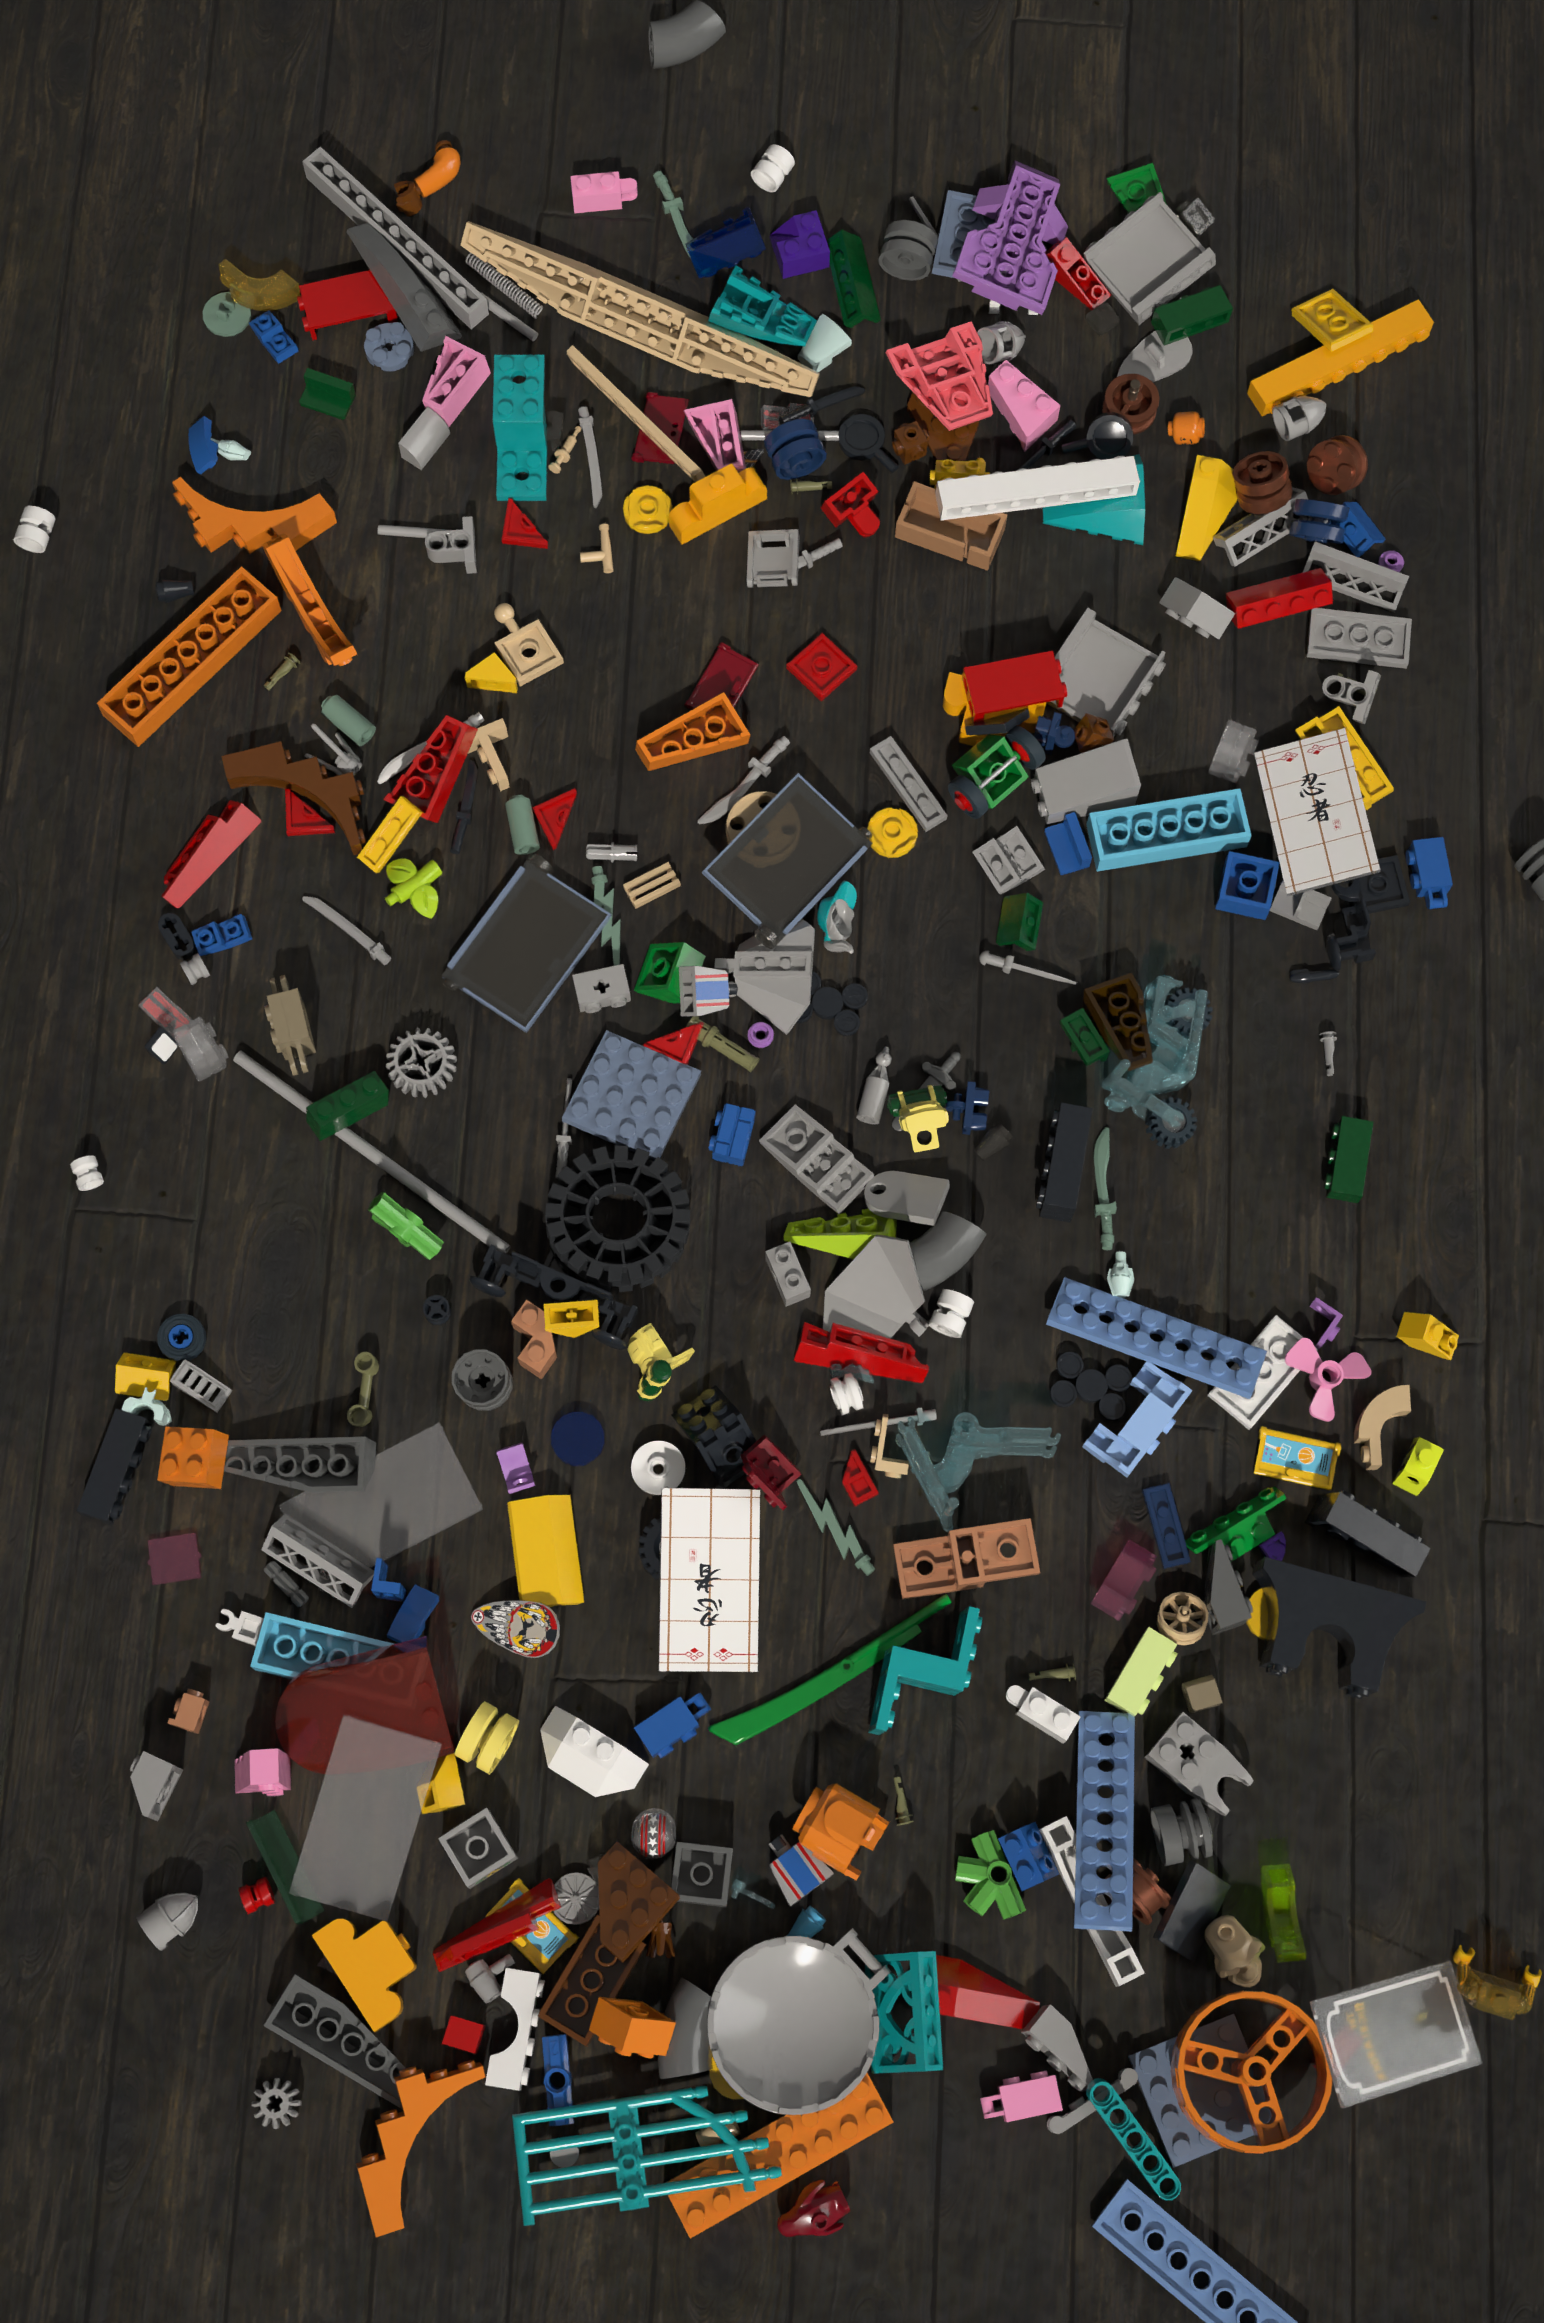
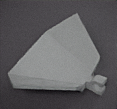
(775, 979)
(877, 1290)

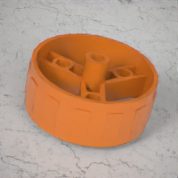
(1294, 2025)

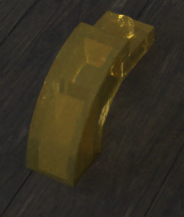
(256, 293)

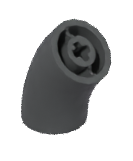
(683, 35)
(945, 1248)
(689, 2045)

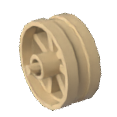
(1182, 1618)

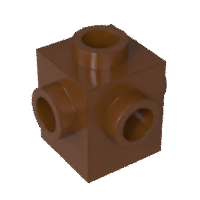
(910, 442)
(1092, 733)

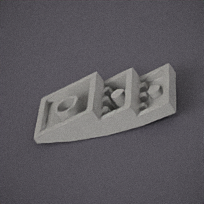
(816, 1159)

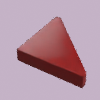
(520, 530)
(554, 814)
(302, 818)
(677, 1044)

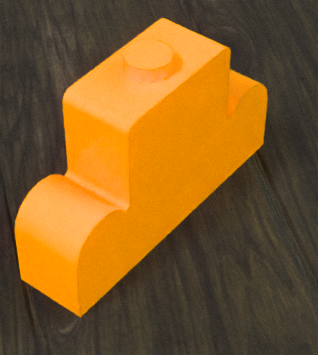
(716, 501)
(956, 703)
(368, 1966)

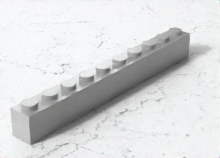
(364, 208)

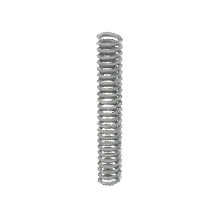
(503, 288)

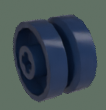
(795, 449)
(1318, 523)

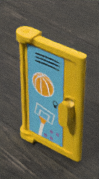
(1302, 1458)
(547, 1942)

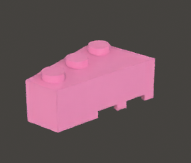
(455, 380)
(1022, 403)
(718, 433)
(263, 1772)

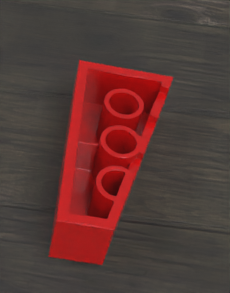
(435, 769)

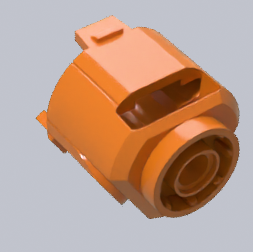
(836, 1826)

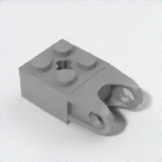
(1204, 1769)

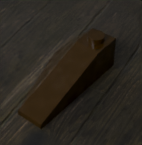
(1120, 1018)

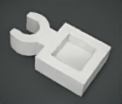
(245, 1627)

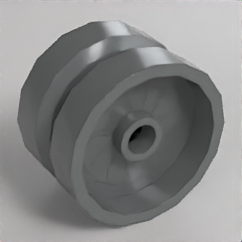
(908, 250)

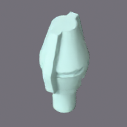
(232, 450)
(1120, 1276)

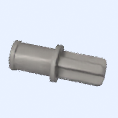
(611, 852)

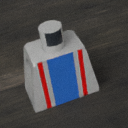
(704, 990)
(797, 1870)

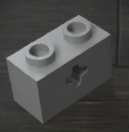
(611, 979)
(787, 1273)

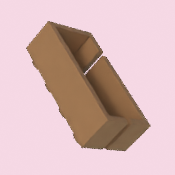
(957, 538)

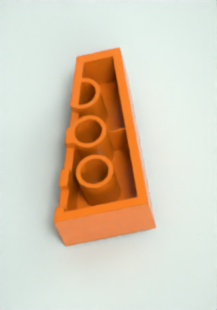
(695, 734)

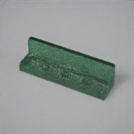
(282, 1863)

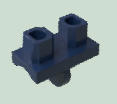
(1049, 732)
(973, 1097)

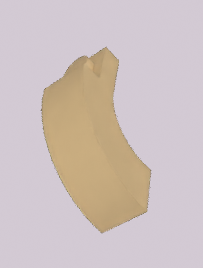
(1388, 1404)

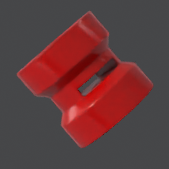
(256, 1895)

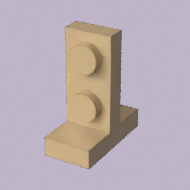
(483, 743)

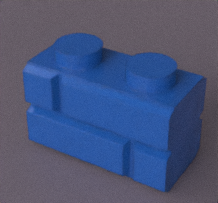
(733, 1134)

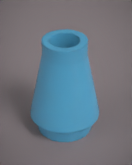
(808, 1923)

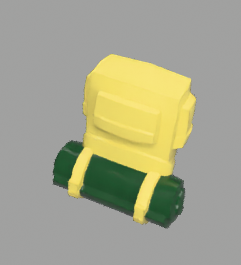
(919, 1112)
(654, 1361)

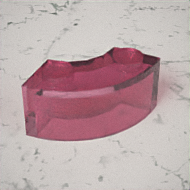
(1124, 1580)

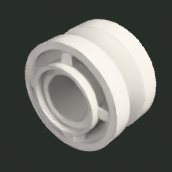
(846, 1393)

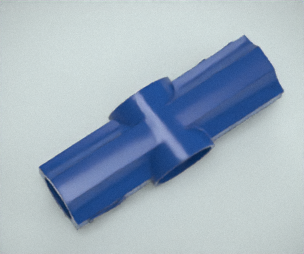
(557, 2060)

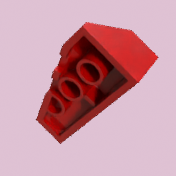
(979, 1997)

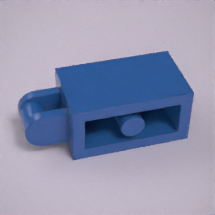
(1430, 871)
(671, 1725)

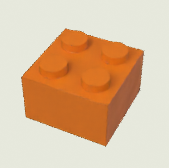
(193, 1457)
(632, 2027)

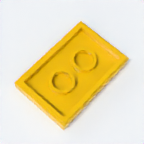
(1332, 320)

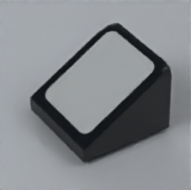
(161, 1046)

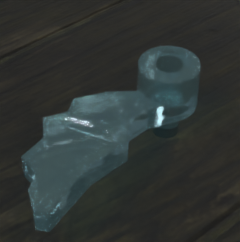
(857, 1372)
(739, 1886)

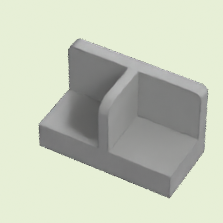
(1303, 908)

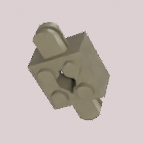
(289, 1024)

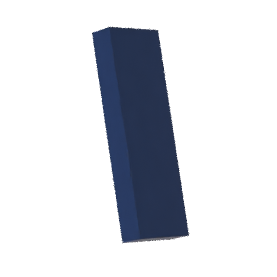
(1166, 1526)

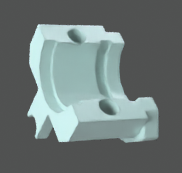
(135, 1406)

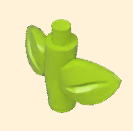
(414, 885)

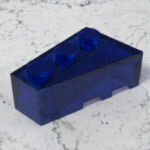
(726, 245)

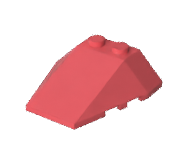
(947, 376)

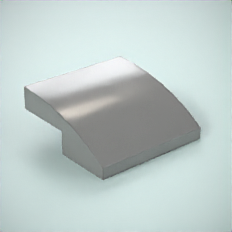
(1008, 860)

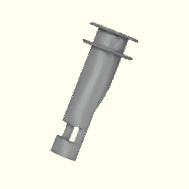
(1328, 1040)

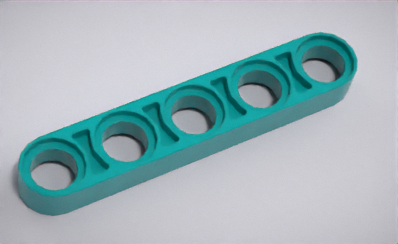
(1143, 2149)

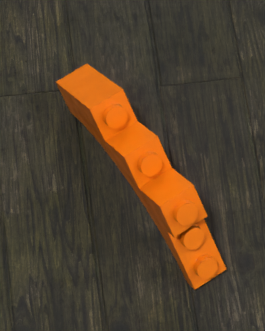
(251, 529)
(301, 592)
(419, 2099)

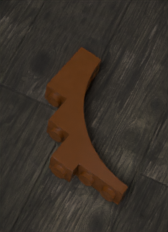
(274, 767)

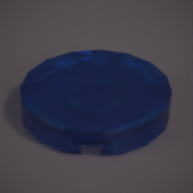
(577, 1438)

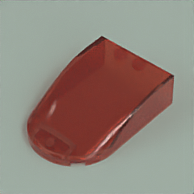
(379, 1686)

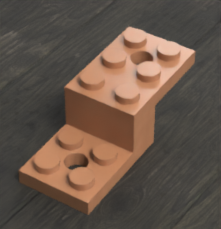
(966, 1559)

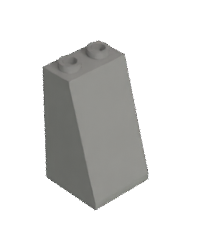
(1087, 783)

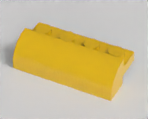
(1371, 778)

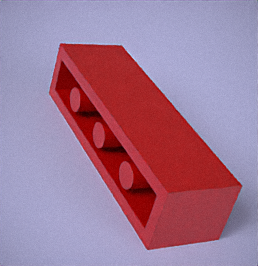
(1280, 598)

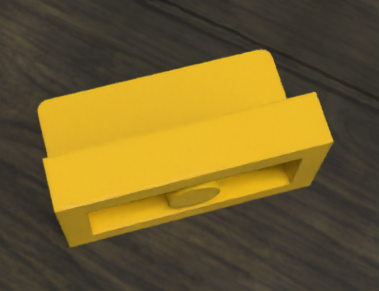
(139, 1371)

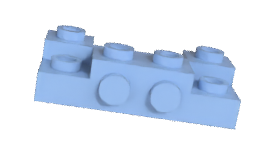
(1153, 1416)

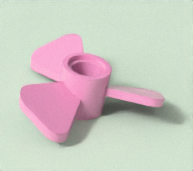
(1306, 1358)

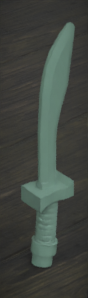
(672, 206)
(1101, 1159)

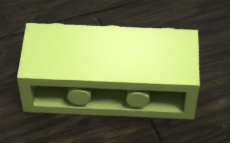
(1142, 1673)

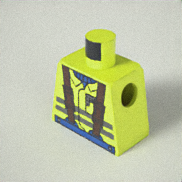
(1418, 1463)

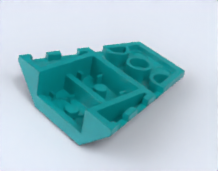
(760, 314)
(1112, 517)

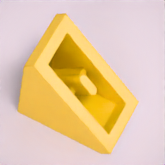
(491, 675)
(571, 1317)

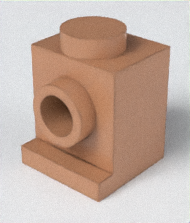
(190, 1711)

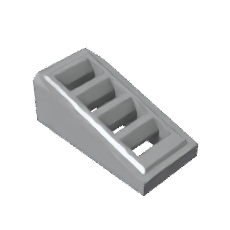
(181, 1373)

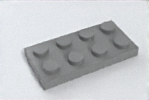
(1359, 638)

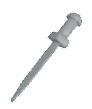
(1007, 964)

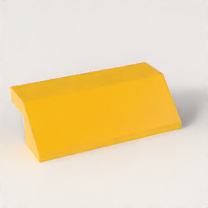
(545, 1550)

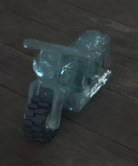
(1172, 1064)

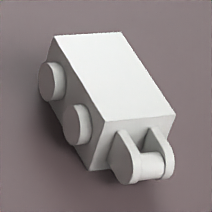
(1043, 1712)

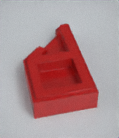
(857, 1481)

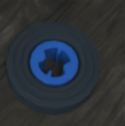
(173, 1327)

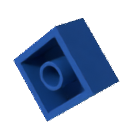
(1247, 885)

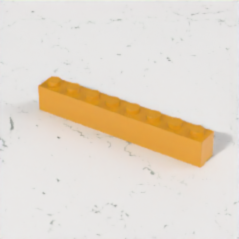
(1321, 366)

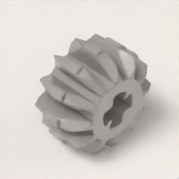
(285, 2106)

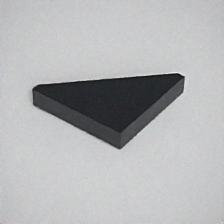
(998, 724)

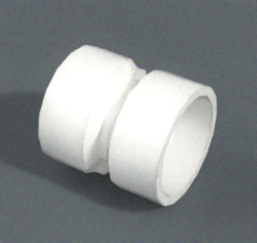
(771, 169)
(34, 529)
(951, 1313)

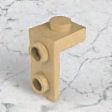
(891, 1466)

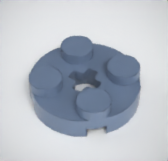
(382, 335)

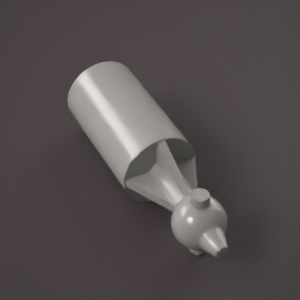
(875, 1090)

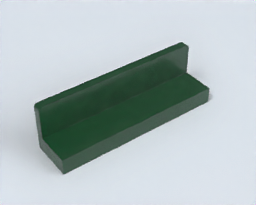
(852, 279)

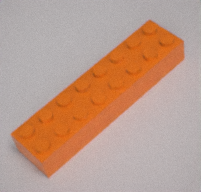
(189, 656)
(795, 2145)

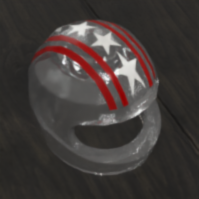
(653, 1833)

